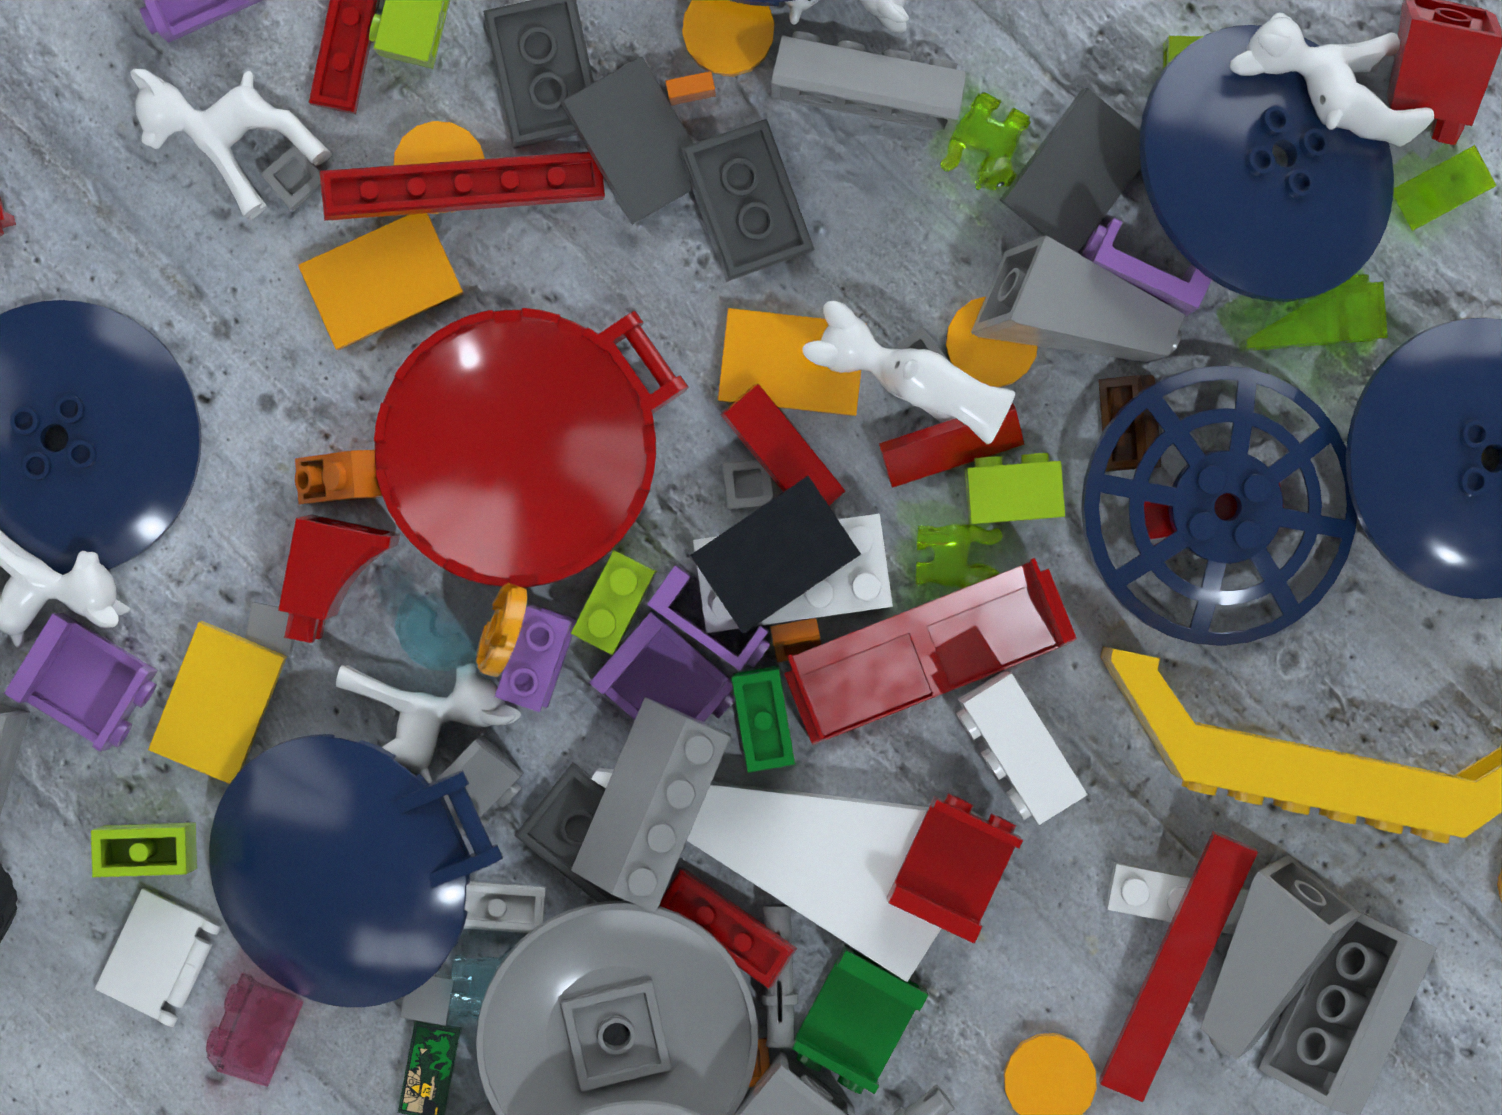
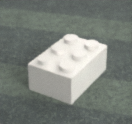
(1019, 748)

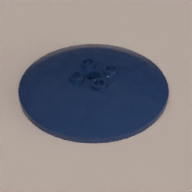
(1227, 199)
(127, 428)
(1419, 458)

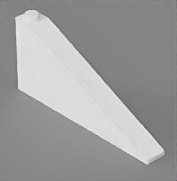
(822, 859)

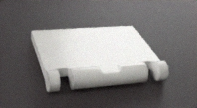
(157, 956)

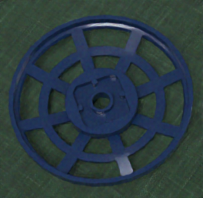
(1193, 502)

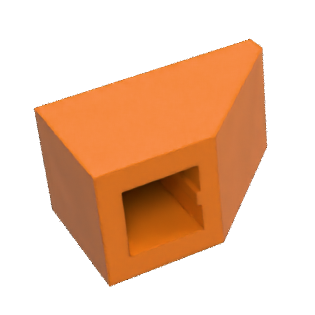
(337, 477)

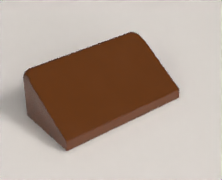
(1142, 431)

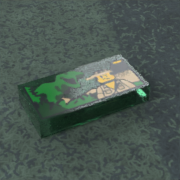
(429, 1069)

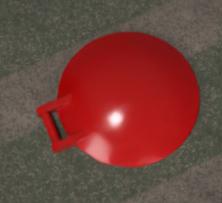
(520, 444)

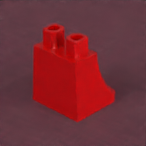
(1444, 62)
(321, 568)

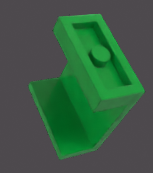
(763, 719)
(857, 1020)

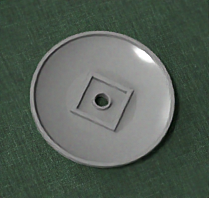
(608, 965)

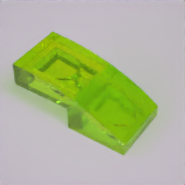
(1443, 187)

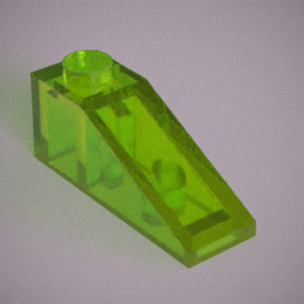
(1340, 316)

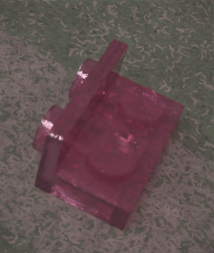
(252, 1030)

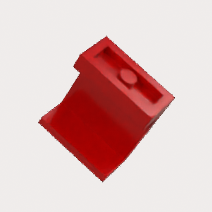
(954, 866)

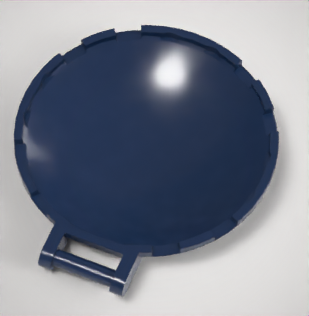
(344, 868)

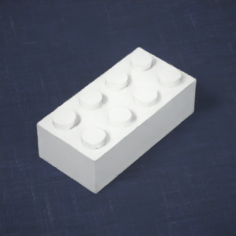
(853, 588)

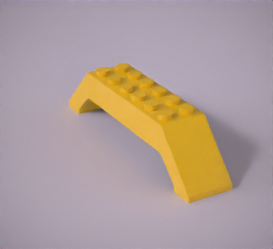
(1302, 774)

